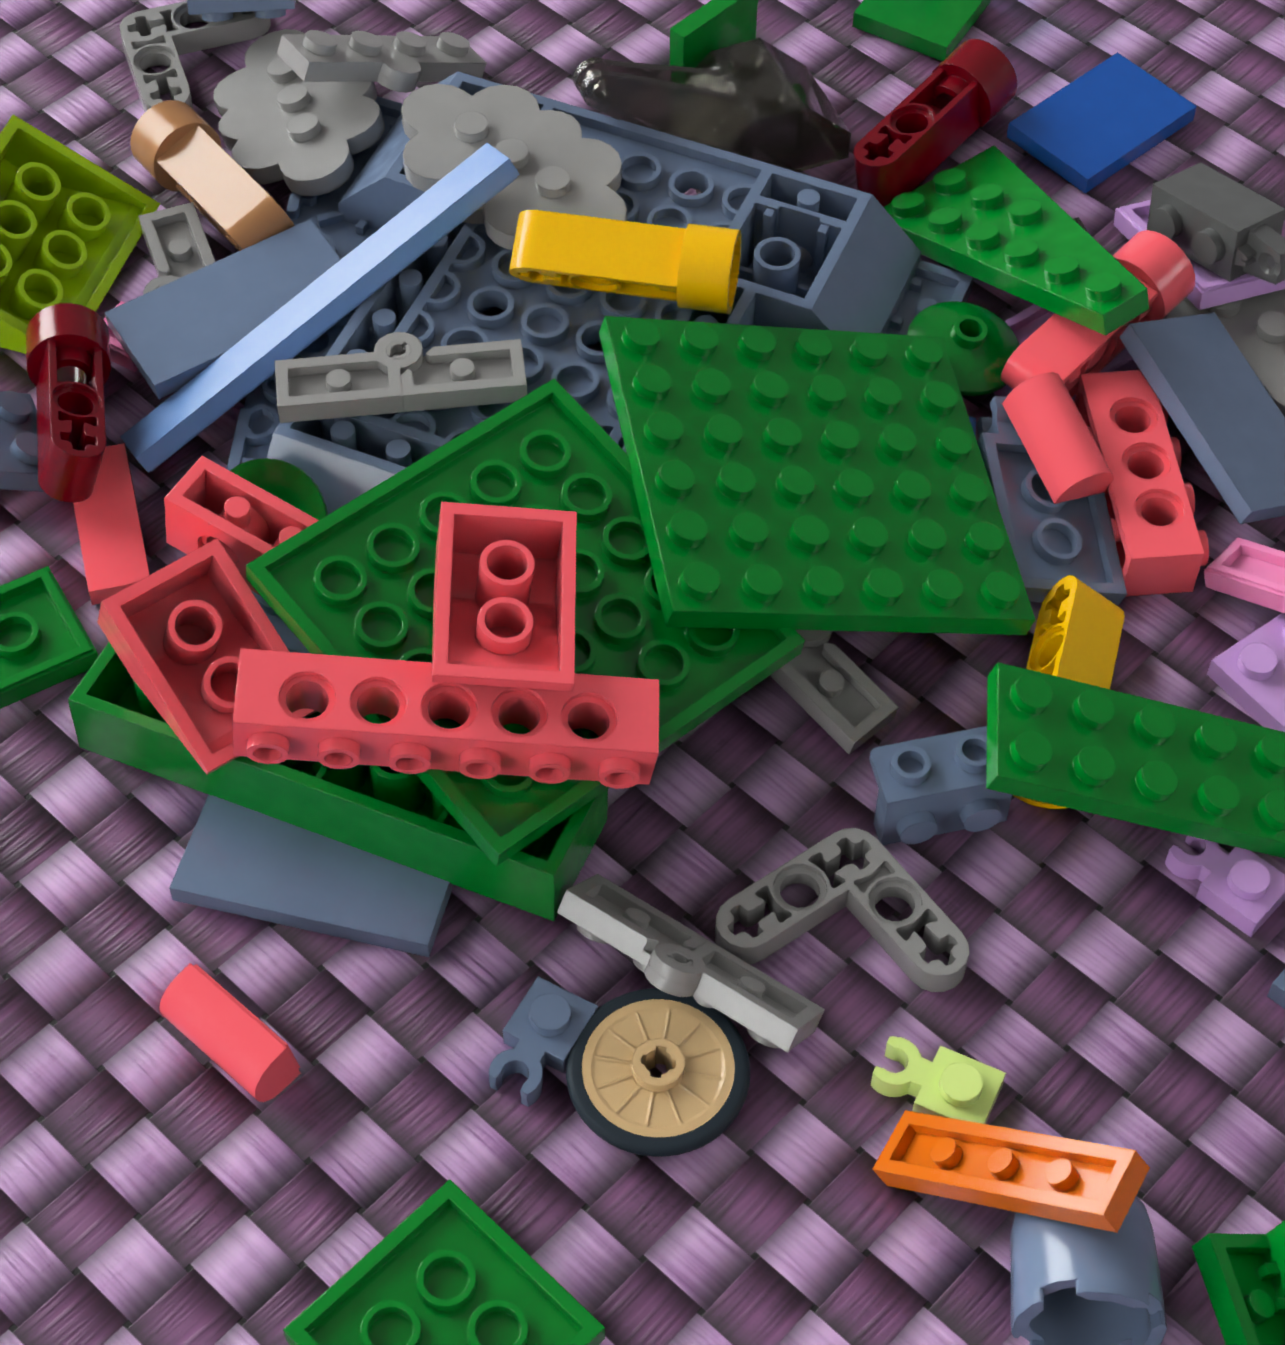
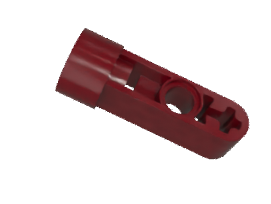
(934, 120)
(69, 367)

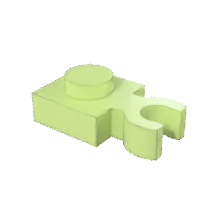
(946, 1087)

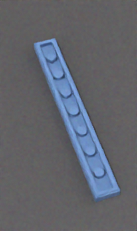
(319, 306)

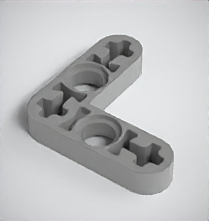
(150, 44)
(857, 891)

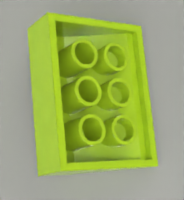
(60, 228)

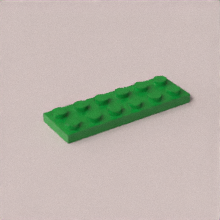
(1135, 759)

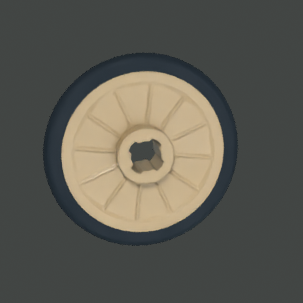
(665, 1114)

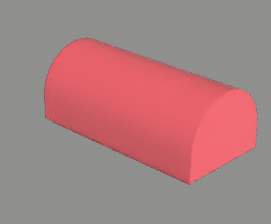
(1057, 438)
(229, 1033)

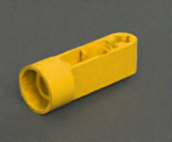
(682, 265)
(1075, 639)

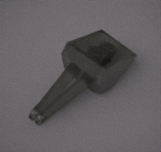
(735, 100)

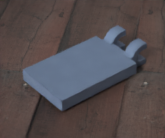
(1047, 536)

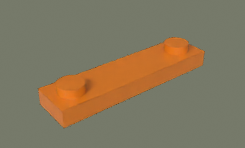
(1013, 1170)

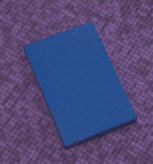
(1101, 122)

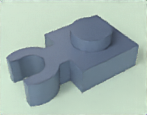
(540, 1035)

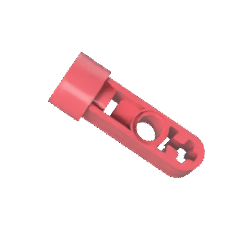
(1075, 349)

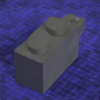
(1220, 223)

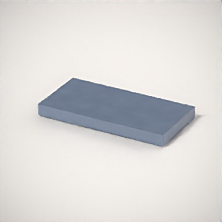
(204, 314)
(1216, 408)
(306, 881)

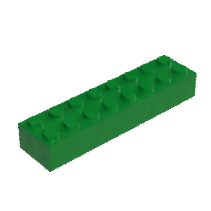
(357, 806)

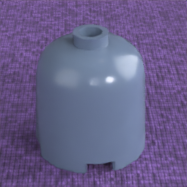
(1086, 1282)

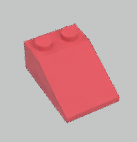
(505, 597)
(183, 645)

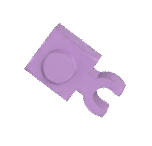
(1233, 885)

